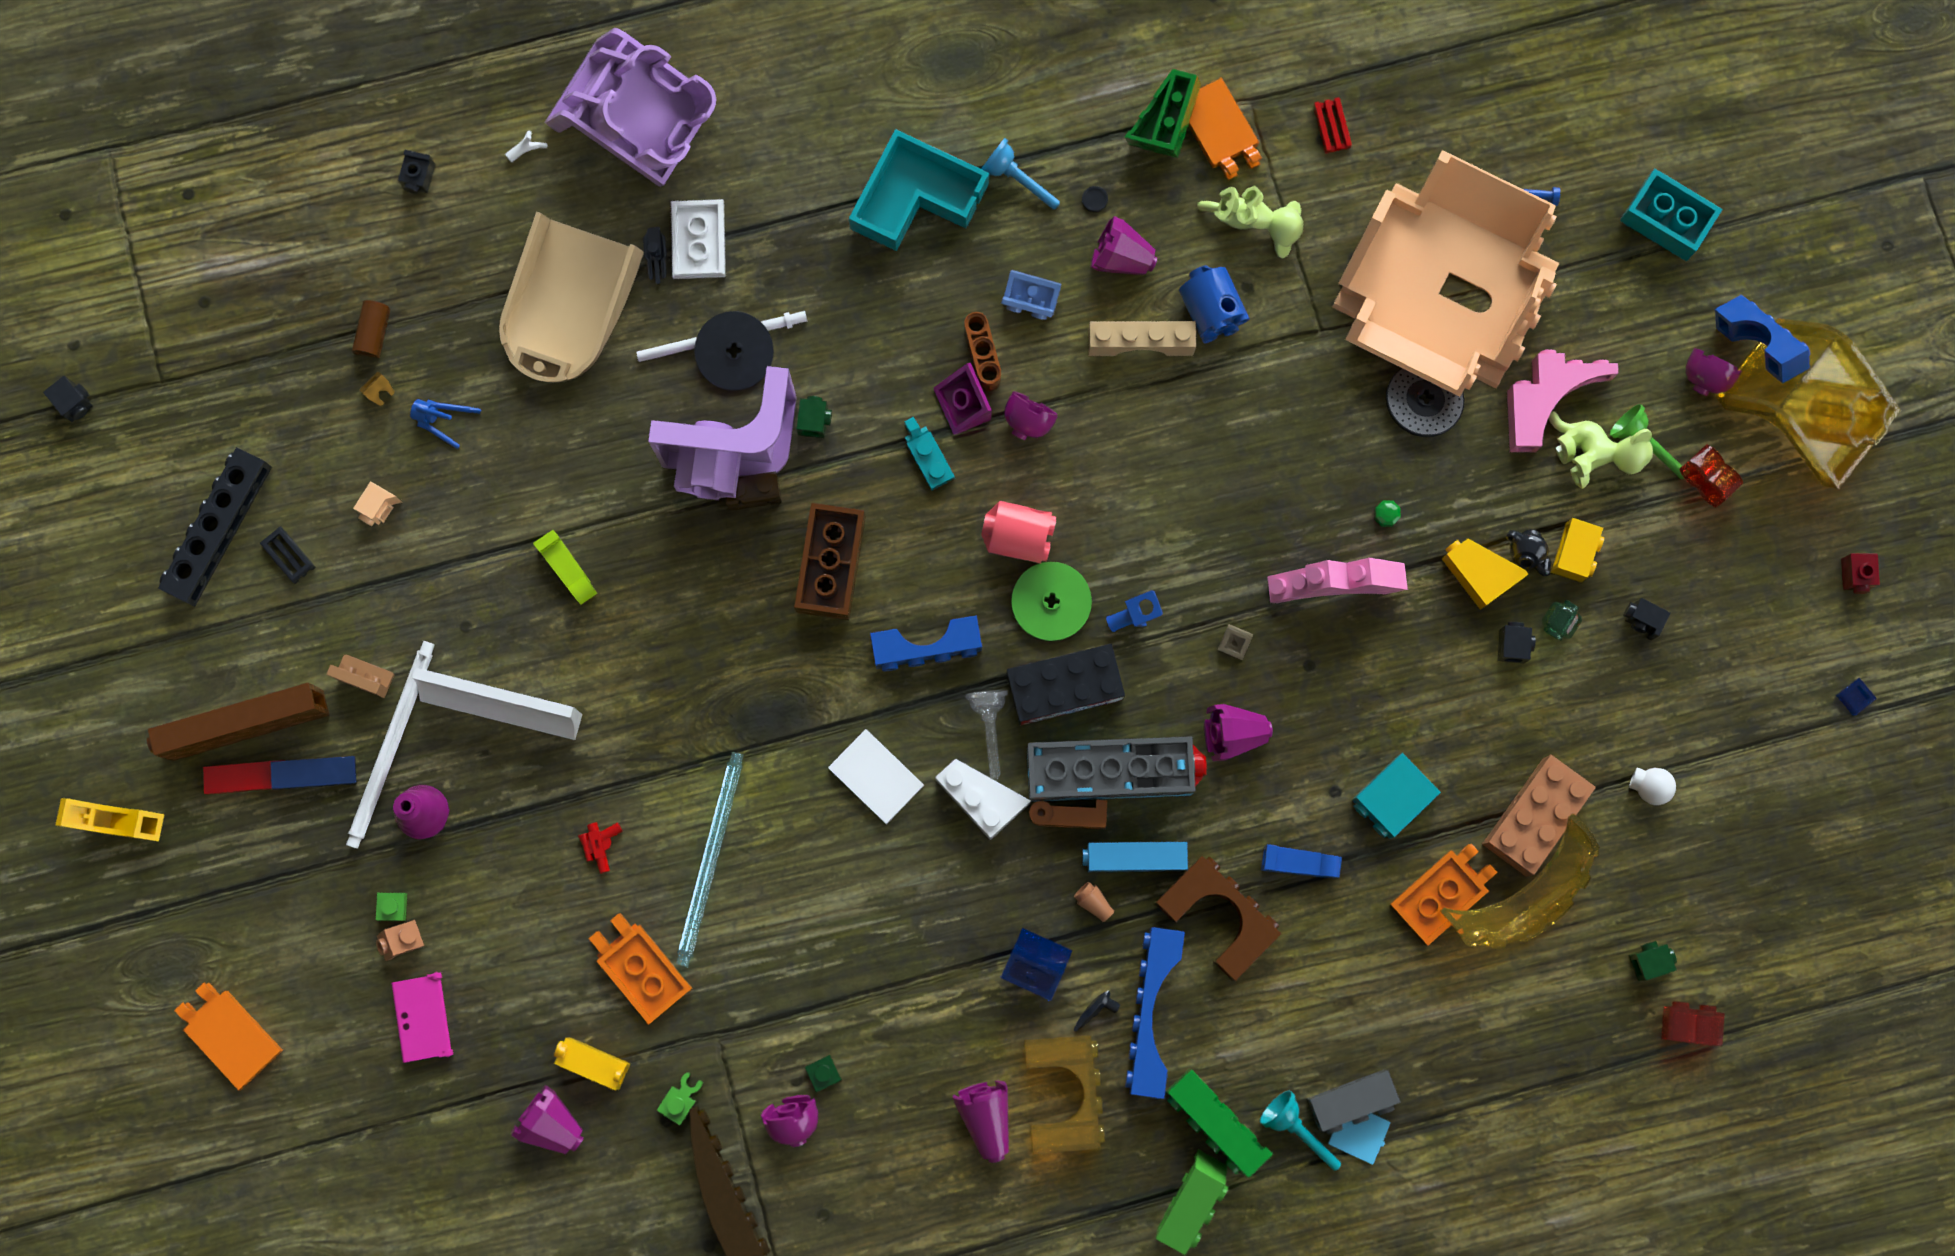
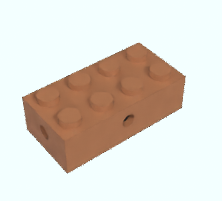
(1538, 815)

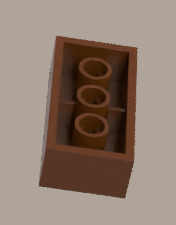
(819, 547)

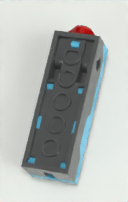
(1114, 769)

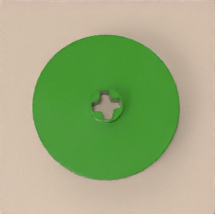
(1067, 587)

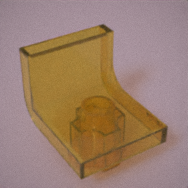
(1825, 412)

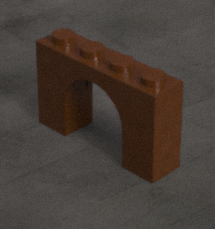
(1255, 930)

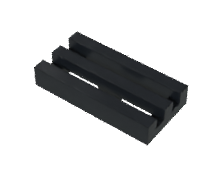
(301, 571)

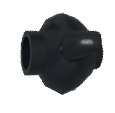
(1530, 550)

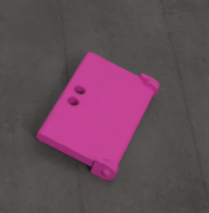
(424, 1018)

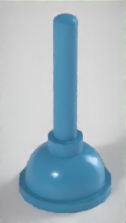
(1002, 162)

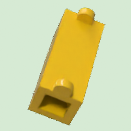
(591, 1063)

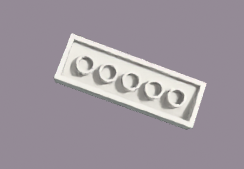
(497, 704)

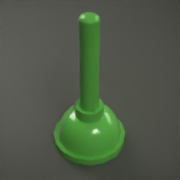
(1636, 420)

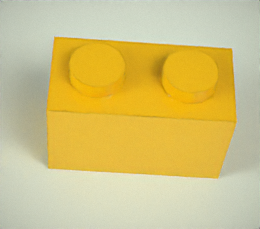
(1577, 550)

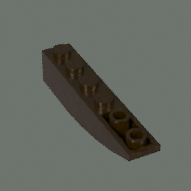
(721, 1197)

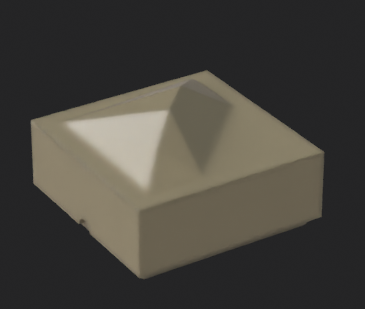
(1235, 642)

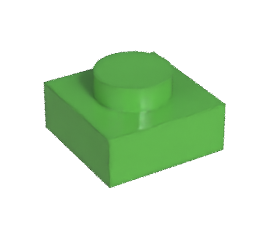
(391, 906)

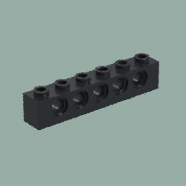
(218, 540)

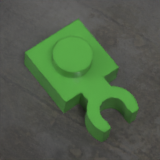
(678, 1102)

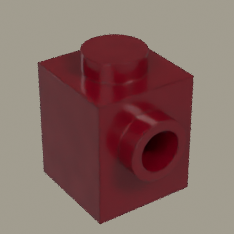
(1860, 572)

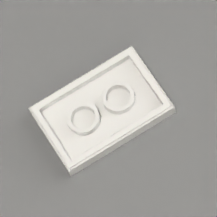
(698, 239)
(876, 776)

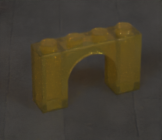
(1082, 1129)

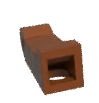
(1069, 817)

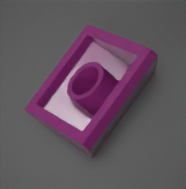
(963, 400)

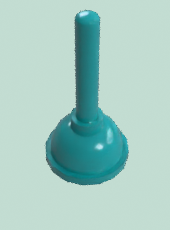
(1283, 1115)

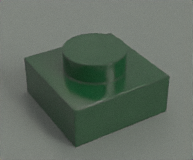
(823, 1073)

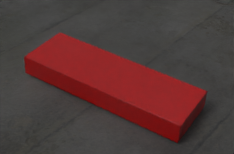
(237, 777)

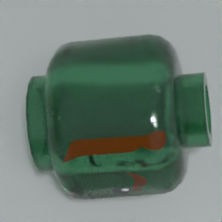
(1562, 620)

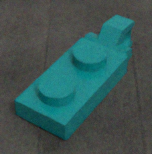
(927, 455)

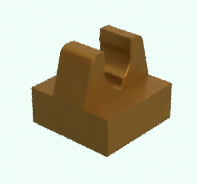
(374, 385)

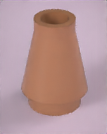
(1093, 901)

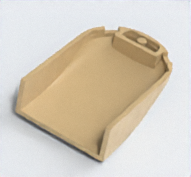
(565, 300)

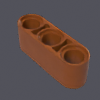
(979, 339)

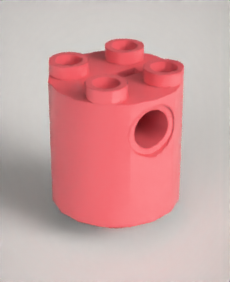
(1018, 532)

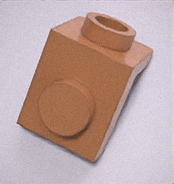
(399, 940)

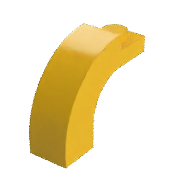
(109, 819)

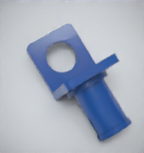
(1133, 613)

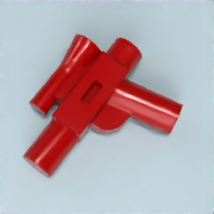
(597, 843)

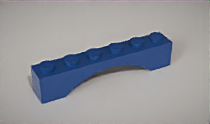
(1148, 1071)

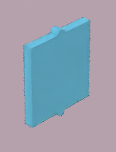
(1362, 1139)

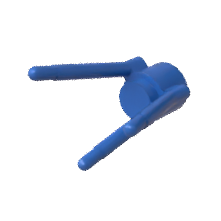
(427, 412)

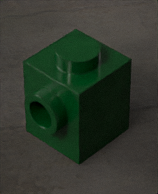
(813, 417)
(1653, 961)

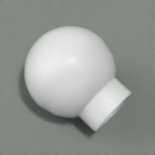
(1653, 785)

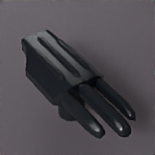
(655, 251)

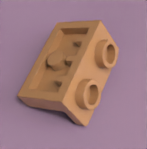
(362, 675)

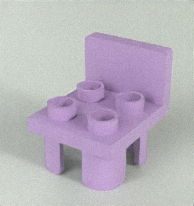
(635, 104)

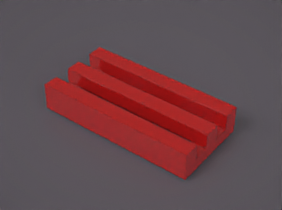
(1327, 104)

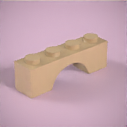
(1167, 337)

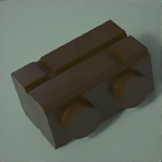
(755, 491)

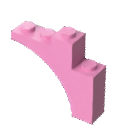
(1552, 380)
(1338, 578)

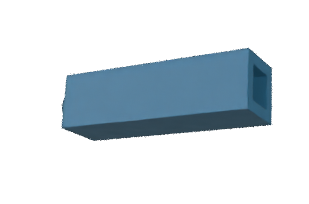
(1136, 857)

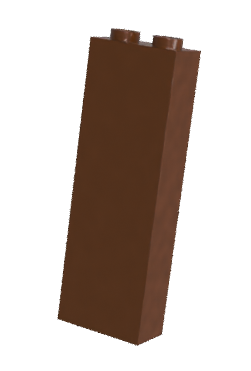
(238, 722)

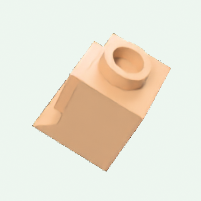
(375, 504)

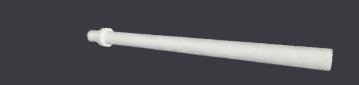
(786, 320)

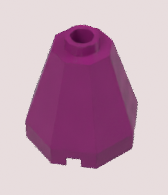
(1123, 250)
(1234, 731)
(548, 1124)

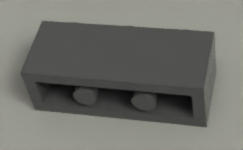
(1353, 1101)

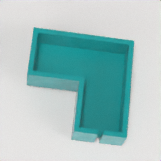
(915, 177)

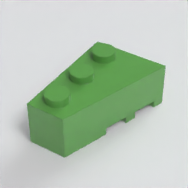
(1193, 1203)

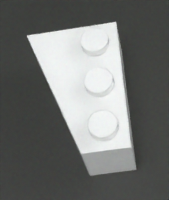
(981, 798)

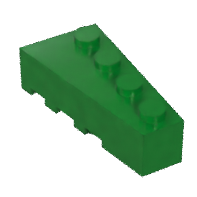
(1218, 1124)

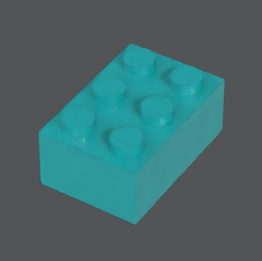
(1671, 215)

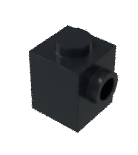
(69, 398)
(1515, 643)

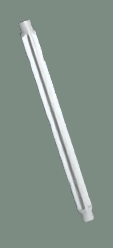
(388, 748)

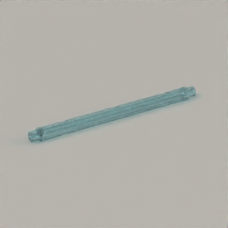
(709, 859)

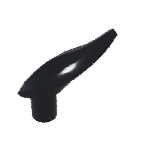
(1095, 1007)

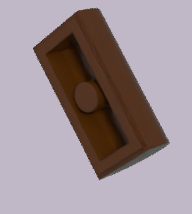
(371, 329)

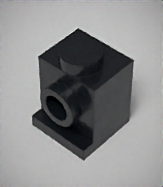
(422, 178)
(1646, 617)

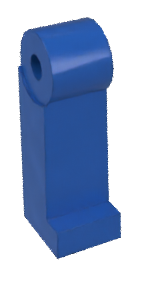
(1300, 862)

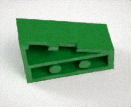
(1166, 118)

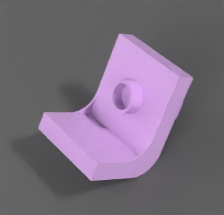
(714, 454)

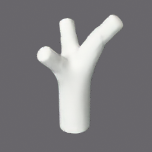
(524, 146)

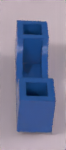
(1745, 321)
(893, 650)

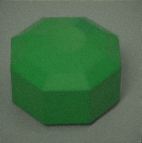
(1387, 513)

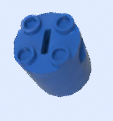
(1213, 302)

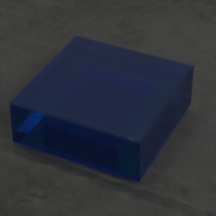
(1856, 696)

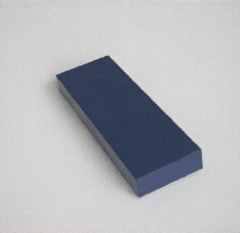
(313, 772)

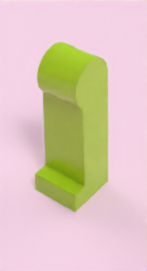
(565, 566)

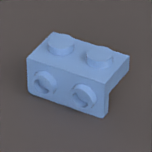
(1031, 294)

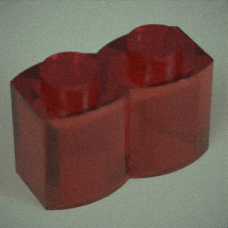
(1711, 476)
(1693, 1025)

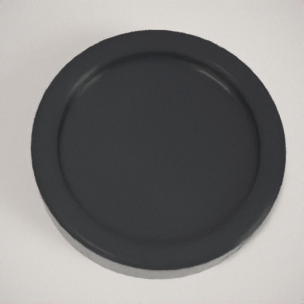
(1094, 199)

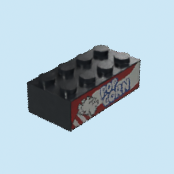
(1065, 684)

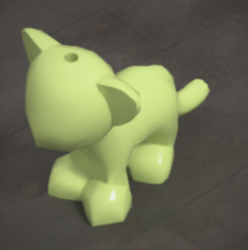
(1283, 224)
(1628, 455)

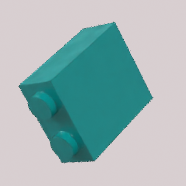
(1395, 796)

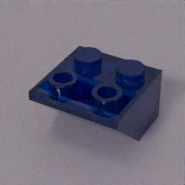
(1036, 964)

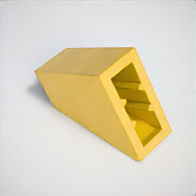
(1481, 571)

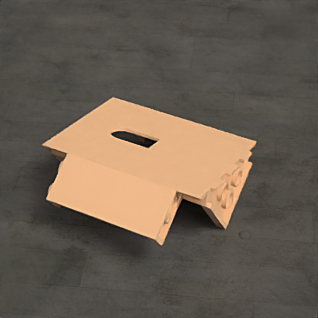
(1458, 226)

